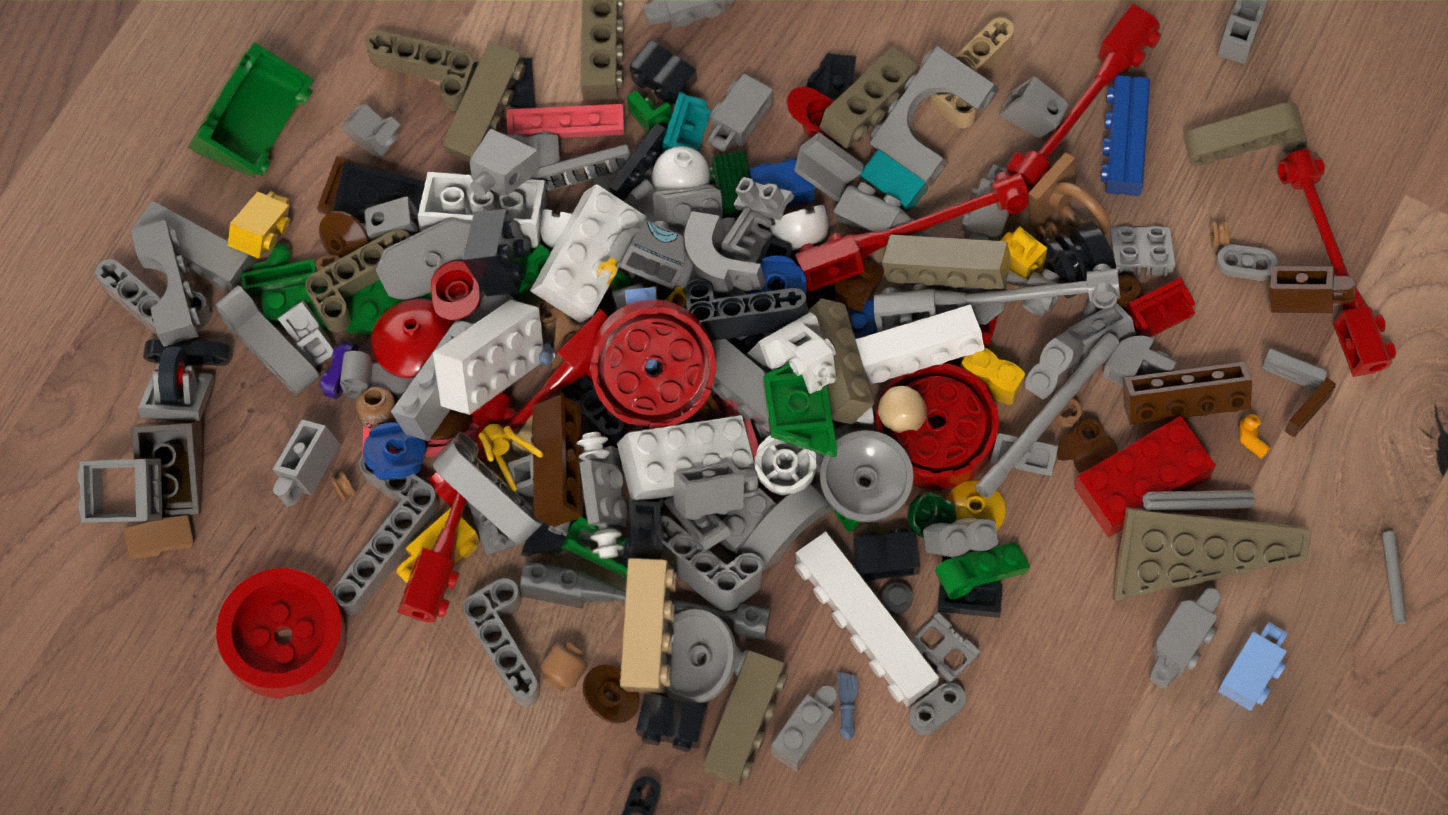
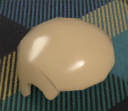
(902, 409)

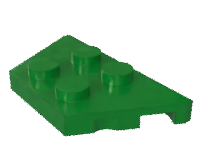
(798, 415)

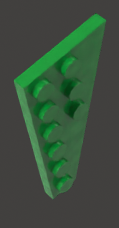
(364, 306)

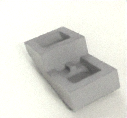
(308, 333)

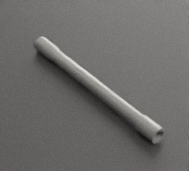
(998, 473)

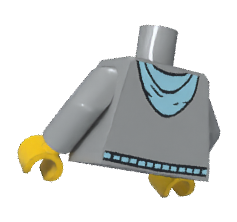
(652, 254)

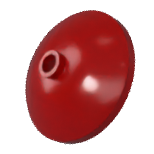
(403, 349)

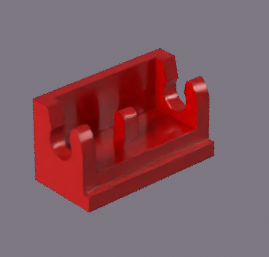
(1161, 309)

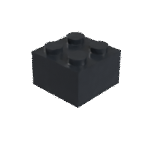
(496, 252)

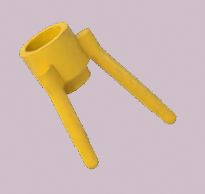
(496, 443)

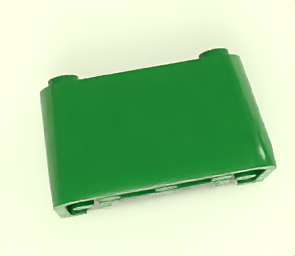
(251, 111)

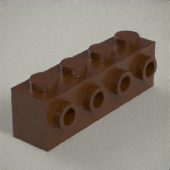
(1187, 393)
(557, 473)

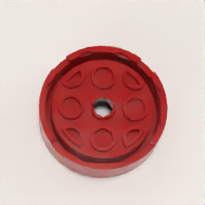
(645, 333)
(965, 443)
(273, 603)

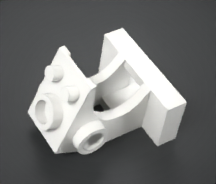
(808, 357)

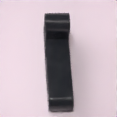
(744, 313)

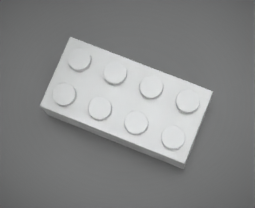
(451, 196)
(571, 269)
(488, 356)
(655, 454)

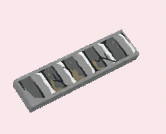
(583, 168)

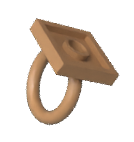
(1055, 192)

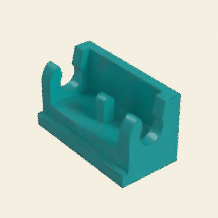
(687, 123)
(894, 180)

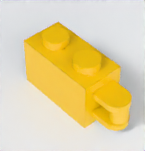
(259, 224)
(1026, 253)
(465, 543)

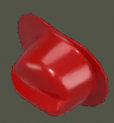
(808, 109)
(454, 291)

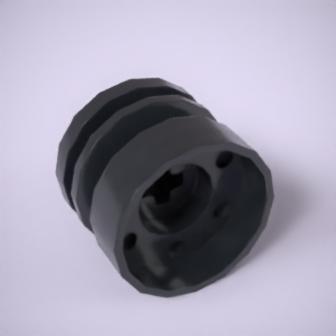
(1079, 254)

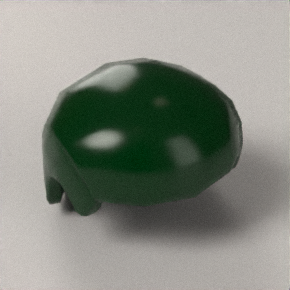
(928, 510)

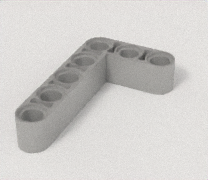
(387, 534)

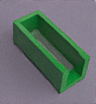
(580, 543)

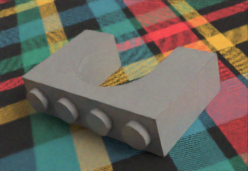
(938, 75)

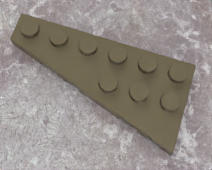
(1189, 549)

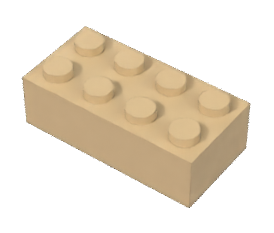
(647, 625)

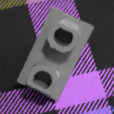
(762, 199)

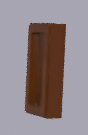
(1310, 407)

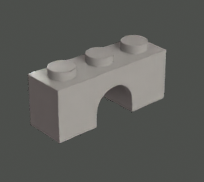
(1241, 30)

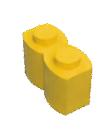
(1000, 376)

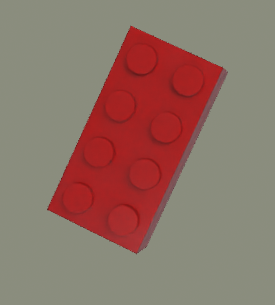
(1156, 463)

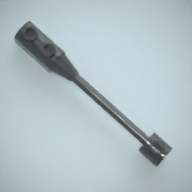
(575, 587)

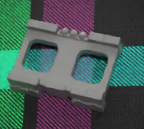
(950, 642)

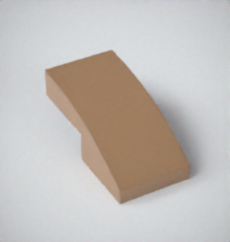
(157, 536)

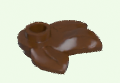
(1086, 451)

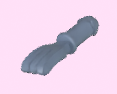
(547, 354)
(847, 693)

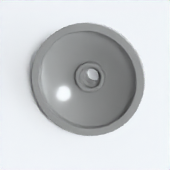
(873, 457)
(694, 635)

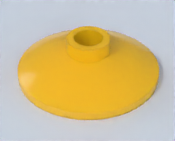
(991, 508)

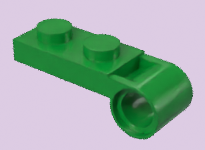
(977, 568)

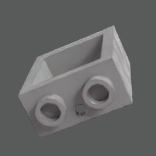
(147, 490)

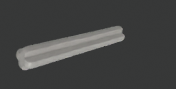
(1198, 500)

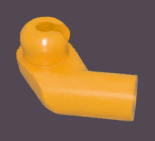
(1249, 436)

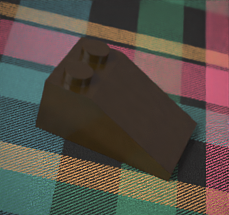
(181, 456)

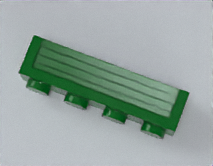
(277, 277)

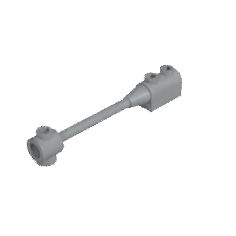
(870, 214)
(900, 308)

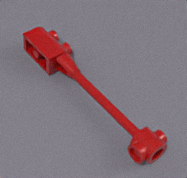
(1118, 52)
(843, 255)
(1357, 325)
(575, 365)
(434, 568)

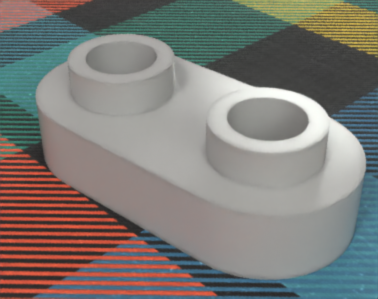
(1246, 261)
(938, 708)

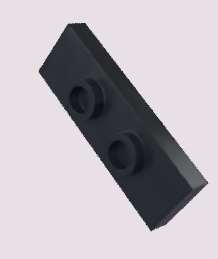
(638, 164)

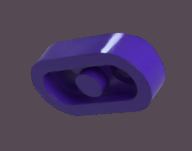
(331, 380)

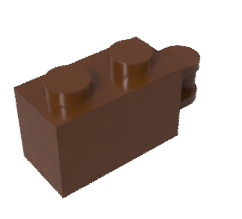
(1308, 289)

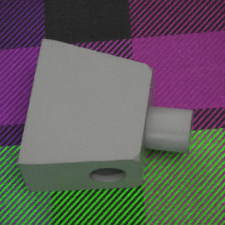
(1034, 108)
(501, 164)
(391, 216)

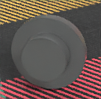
(897, 598)

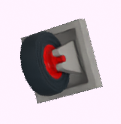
(176, 389)

